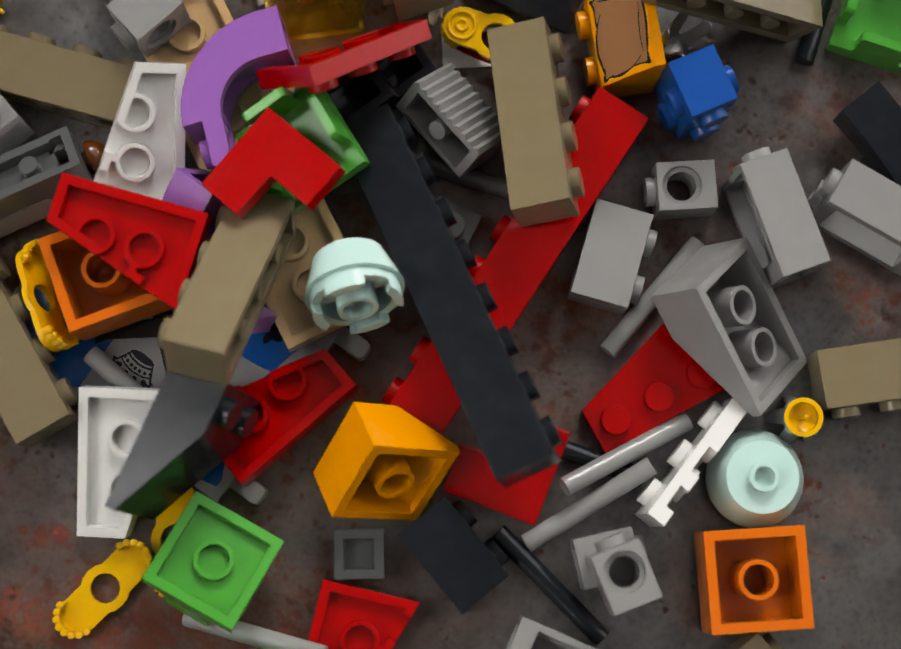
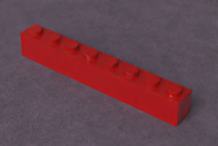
(526, 254)

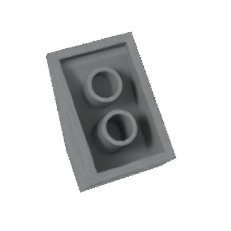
(732, 323)

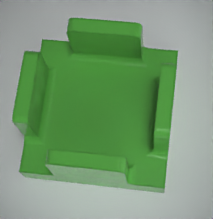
(868, 32)
(320, 123)
(212, 563)

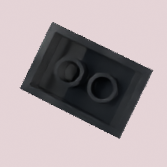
(180, 442)

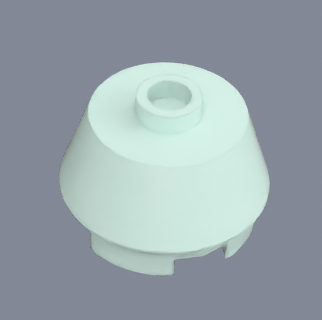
(353, 285)
(755, 479)

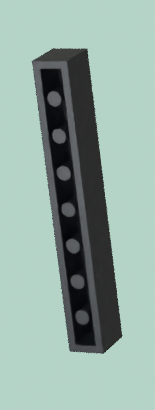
(451, 302)

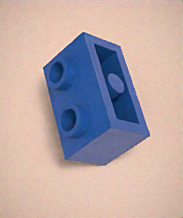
(696, 94)

